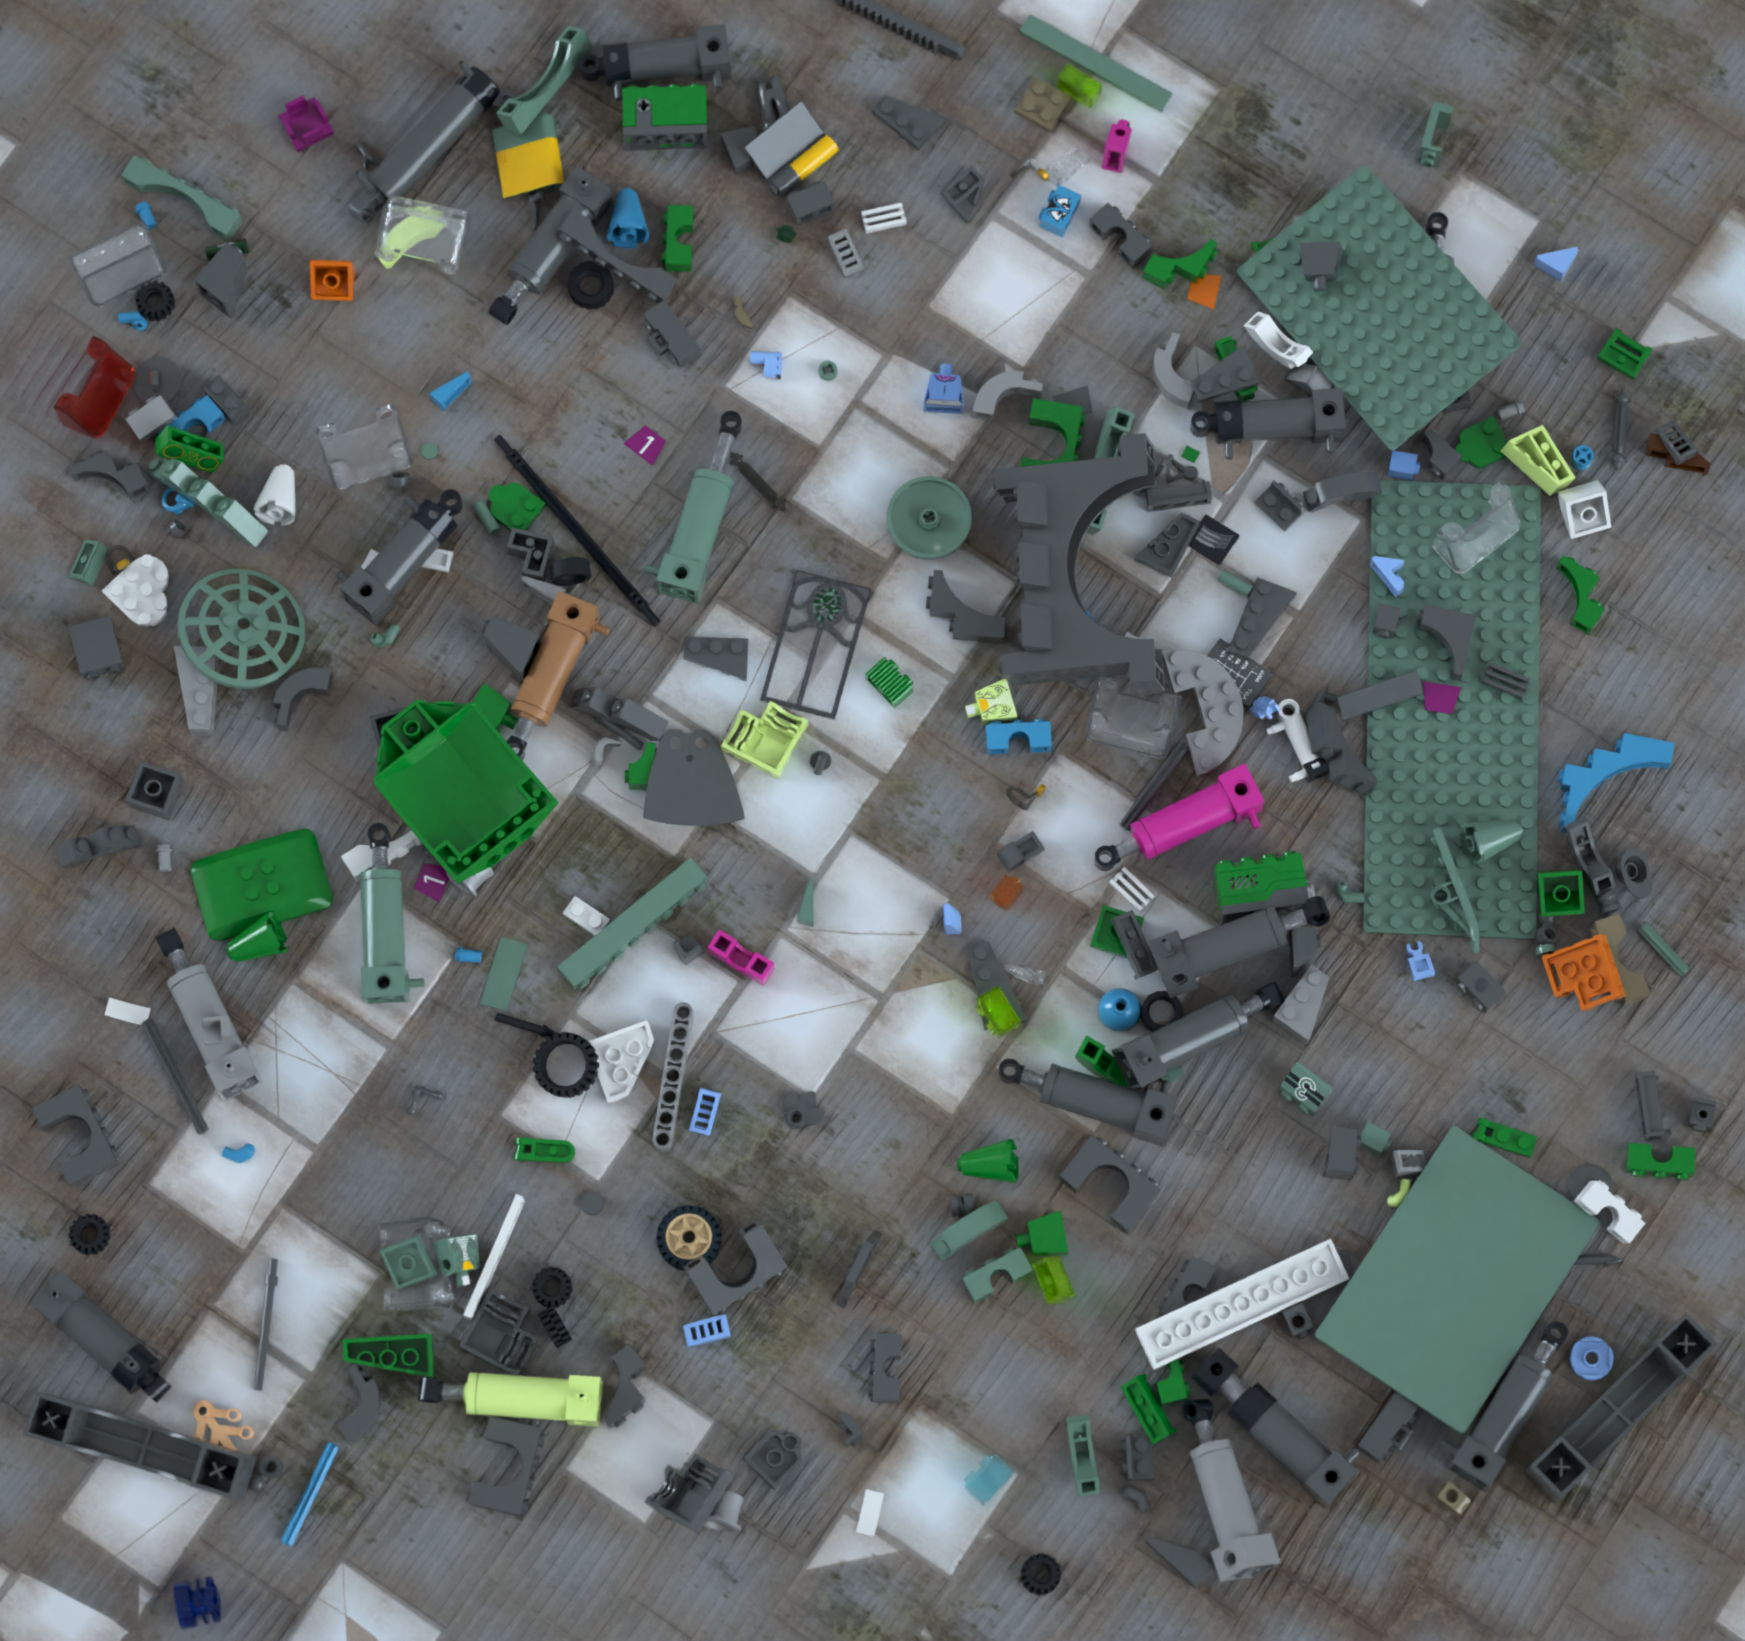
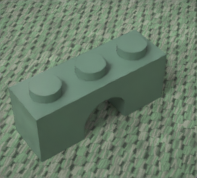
(1012, 1263)

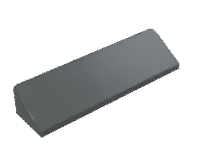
(1379, 695)

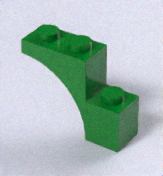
(1163, 270)
(1583, 582)

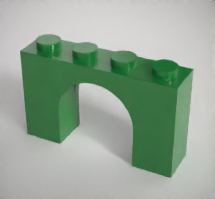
(1062, 418)

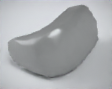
(598, 749)

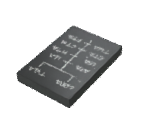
(1247, 674)

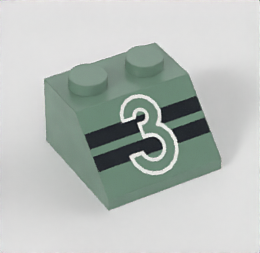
(1304, 1089)

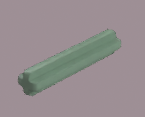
(1663, 949)

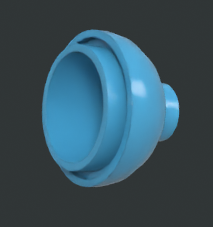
(1119, 1019)

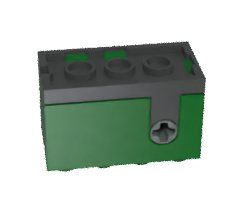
(665, 117)

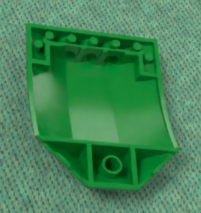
(459, 785)

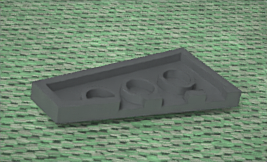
(989, 974)

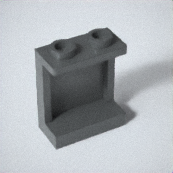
(96, 647)

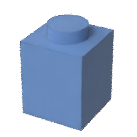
(1403, 465)

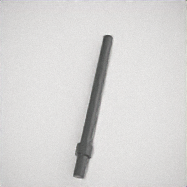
(270, 1281)

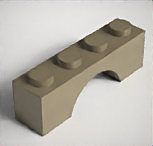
(1633, 983)

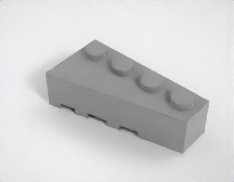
(198, 692)

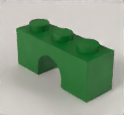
(678, 221)
(1641, 1162)
(1173, 1388)

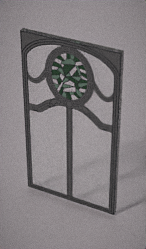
(815, 644)

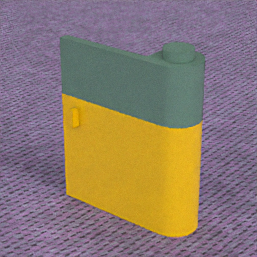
(529, 159)

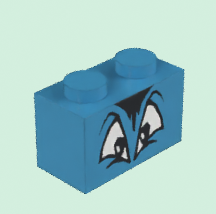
(1060, 210)

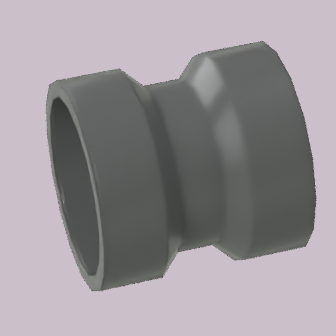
(961, 1204)

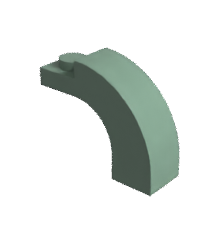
(968, 1228)
(1082, 1455)

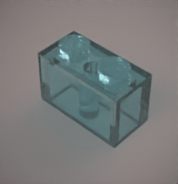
(988, 1478)

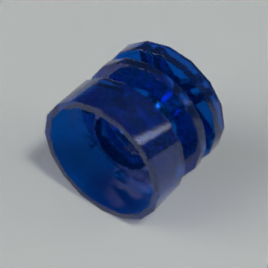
(197, 1602)

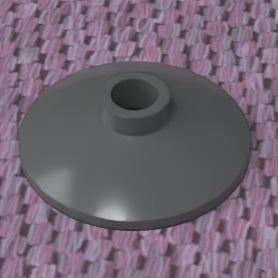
(1586, 1173)

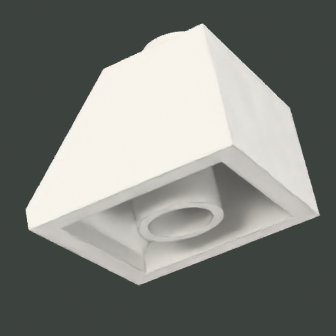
(1585, 509)

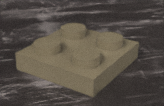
(1042, 104)

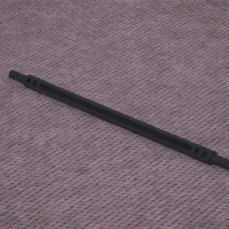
(577, 530)

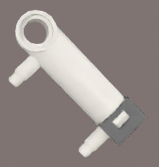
(1297, 731)

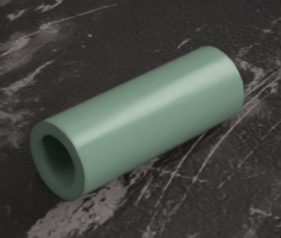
(486, 517)
(1235, 583)

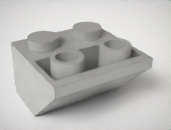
(151, 417)

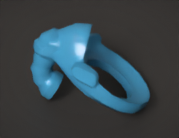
(182, 502)

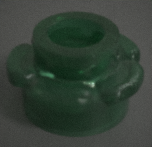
(786, 233)

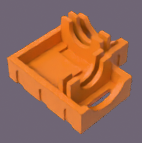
(1585, 970)

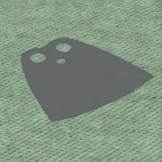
(691, 791)

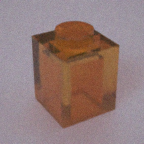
(1007, 892)

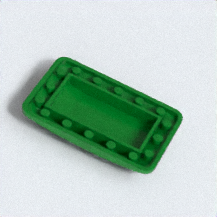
(258, 878)

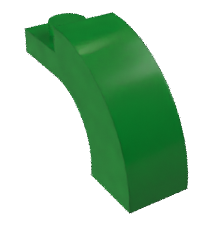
(1099, 1062)

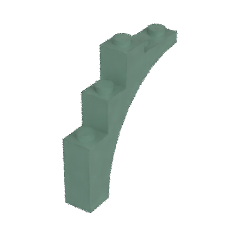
(208, 497)

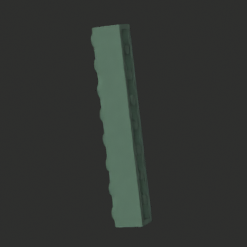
(632, 924)

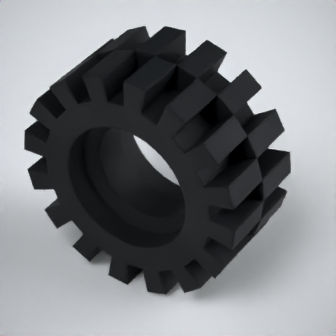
(163, 309)
(86, 1221)
(548, 1274)
(554, 1326)
(1054, 1574)

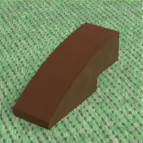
(1657, 449)

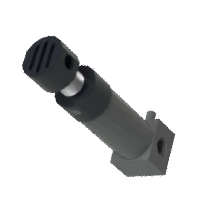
(1278, 1430)

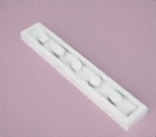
(494, 1257)

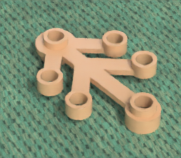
(219, 1432)

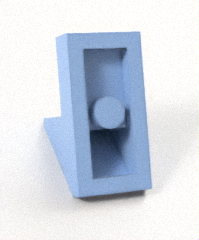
(1385, 570)

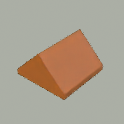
(332, 280)

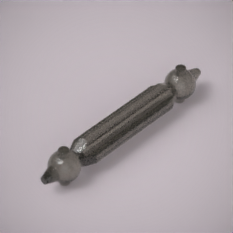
(756, 480)

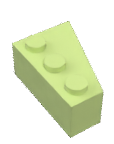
(1540, 460)

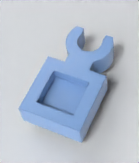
(1264, 707)
(1419, 964)

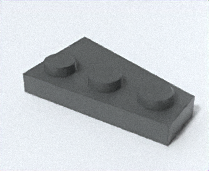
(721, 654)

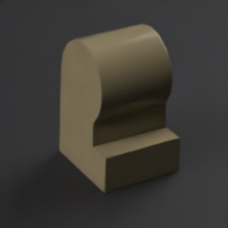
(1451, 1497)

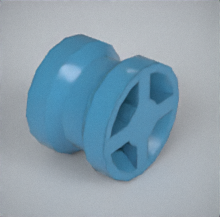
(1584, 453)

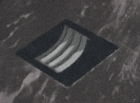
(1213, 540)

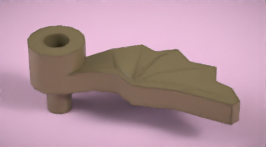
(741, 314)

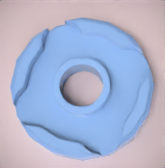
(1600, 1349)

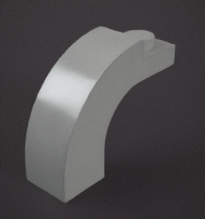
(1169, 383)
(1000, 387)

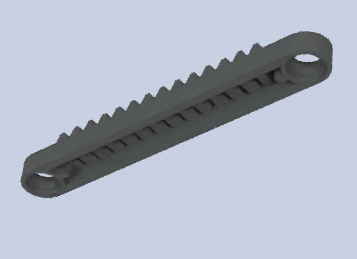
(906, 26)

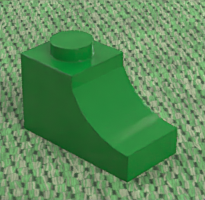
(639, 772)

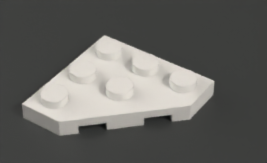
(622, 1059)

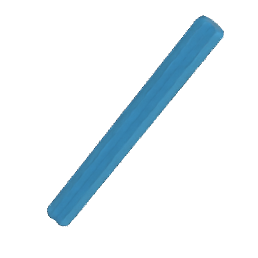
(309, 1494)

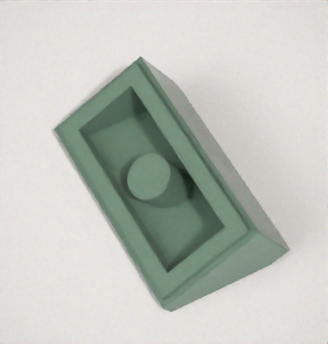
(89, 562)

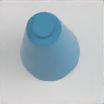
(627, 221)

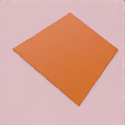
(1205, 290)

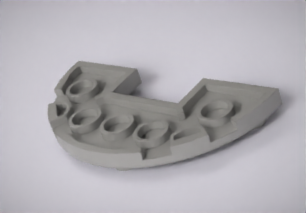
(1217, 701)

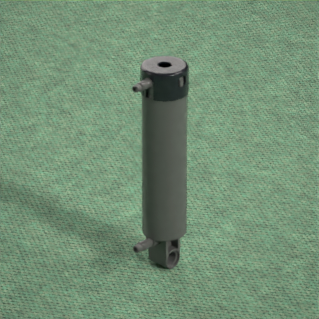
(425, 143)

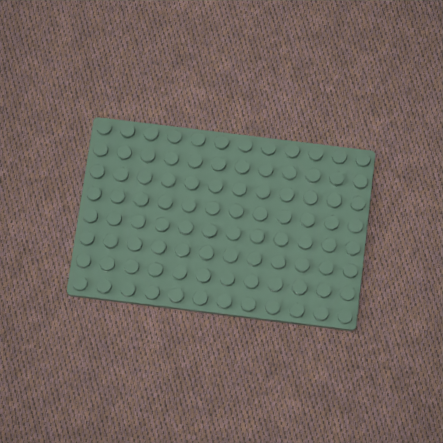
(1397, 321)
(1457, 1279)

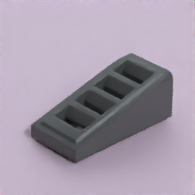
(1686, 443)

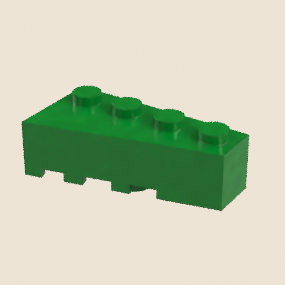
(399, 1353)

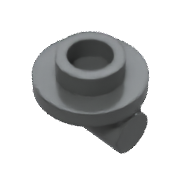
(820, 761)

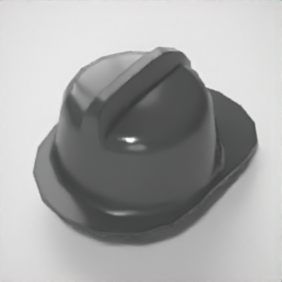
(1635, 873)

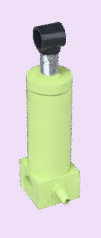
(503, 1395)

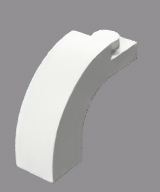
(1275, 342)

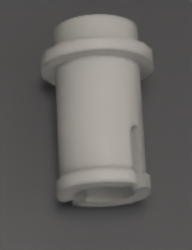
(1510, 410)
(164, 858)

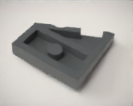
(964, 192)

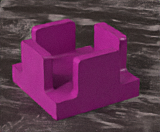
(305, 122)

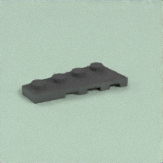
(1261, 612)

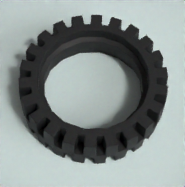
(543, 1054)

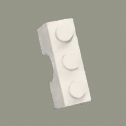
(1624, 1223)

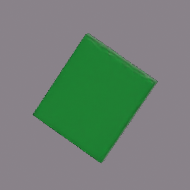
(1190, 454)

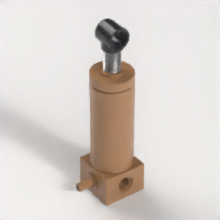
(553, 664)

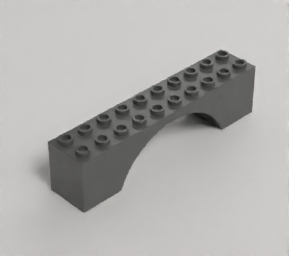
(1620, 1408)
(140, 1445)

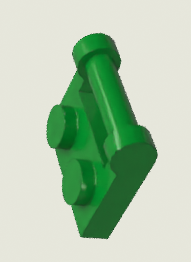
(1622, 359)

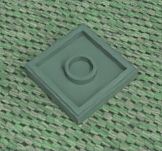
(408, 1262)

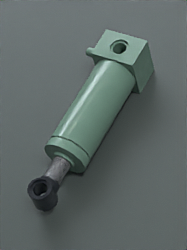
(383, 928)

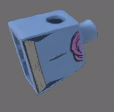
(944, 392)

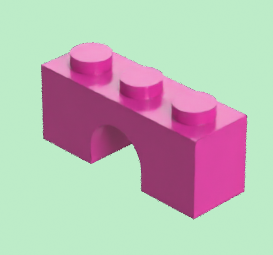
(733, 954)

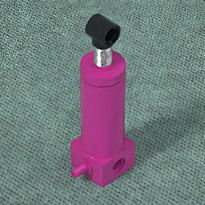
(1190, 818)

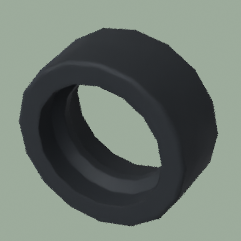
(570, 571)
(1159, 995)

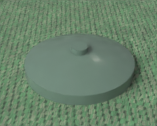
(929, 518)

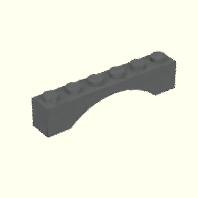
(580, 232)

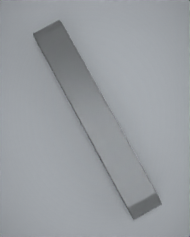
(673, 1066)

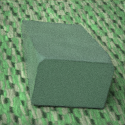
(805, 913)

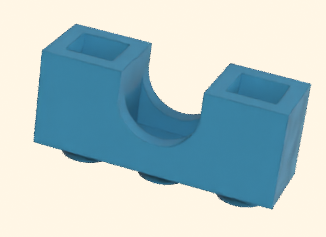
(203, 413)
(1036, 733)

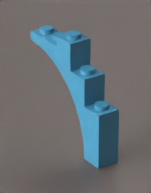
(1632, 753)

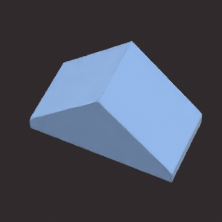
(1556, 262)

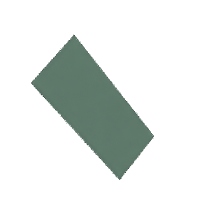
(503, 974)

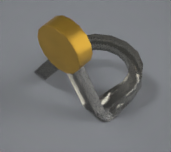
(1031, 163)
(122, 564)
(1032, 797)

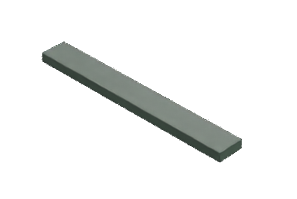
(1095, 63)

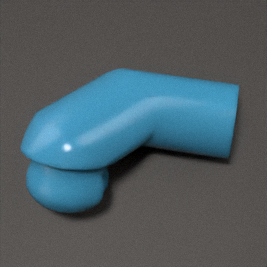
(134, 318)
(240, 1155)

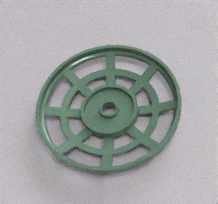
(240, 638)

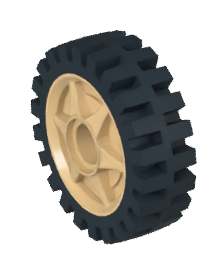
(683, 1221)

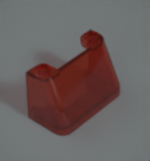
(101, 394)

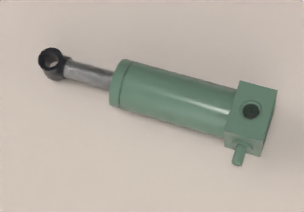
(698, 522)

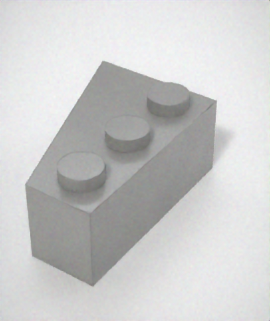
(1302, 1005)

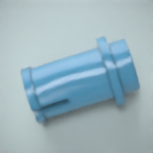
(146, 215)
(468, 955)

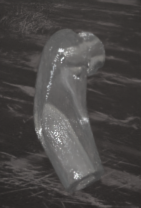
(1025, 973)

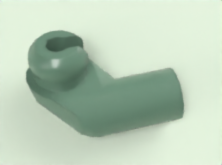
(386, 639)
(1347, 895)

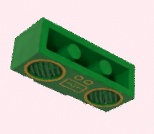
(189, 449)

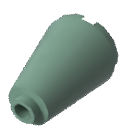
(1488, 838)

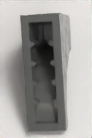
(1452, 630)

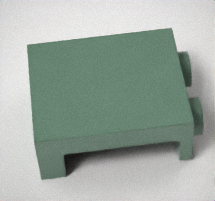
(1439, 118)

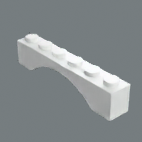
(360, 857)

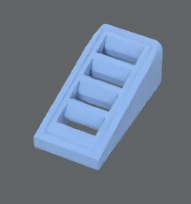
(951, 920)
(710, 1093)
(717, 1336)

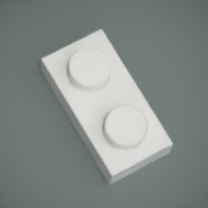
(585, 916)

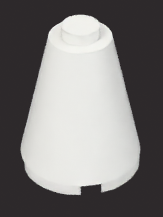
(277, 497)

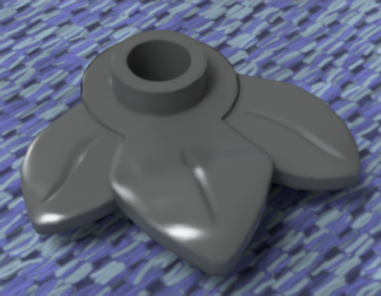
(803, 1107)

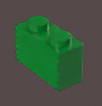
(890, 682)

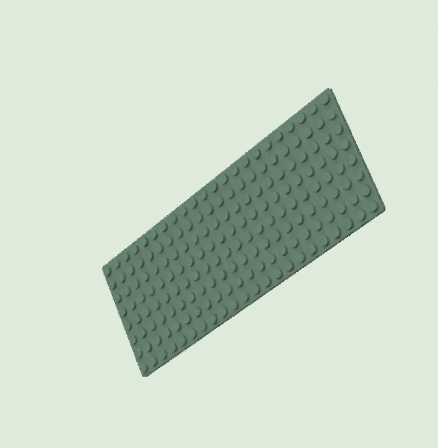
(1464, 763)

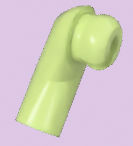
(1395, 1201)

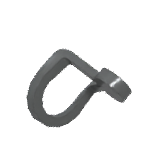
(1190, 472)

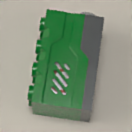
(1260, 884)

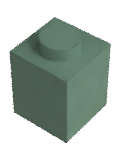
(1375, 1139)

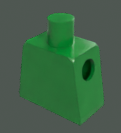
(495, 708)
(1045, 1236)

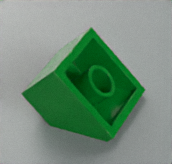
(1560, 892)

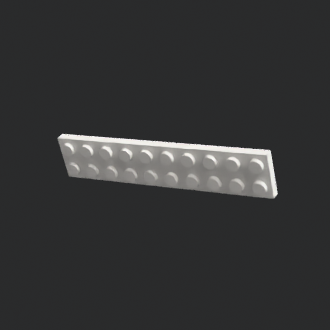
(1241, 1304)

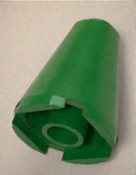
(259, 940)
(991, 1162)

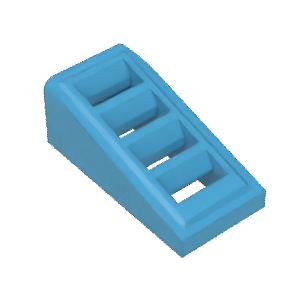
(450, 391)

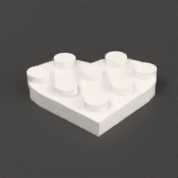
(140, 591)

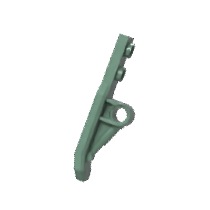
(1457, 902)

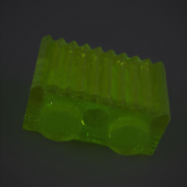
(1079, 85)
(997, 1012)
(1053, 1280)

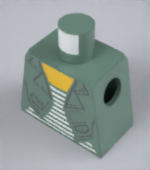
(458, 1256)

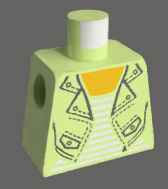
(993, 704)

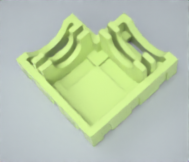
(765, 741)

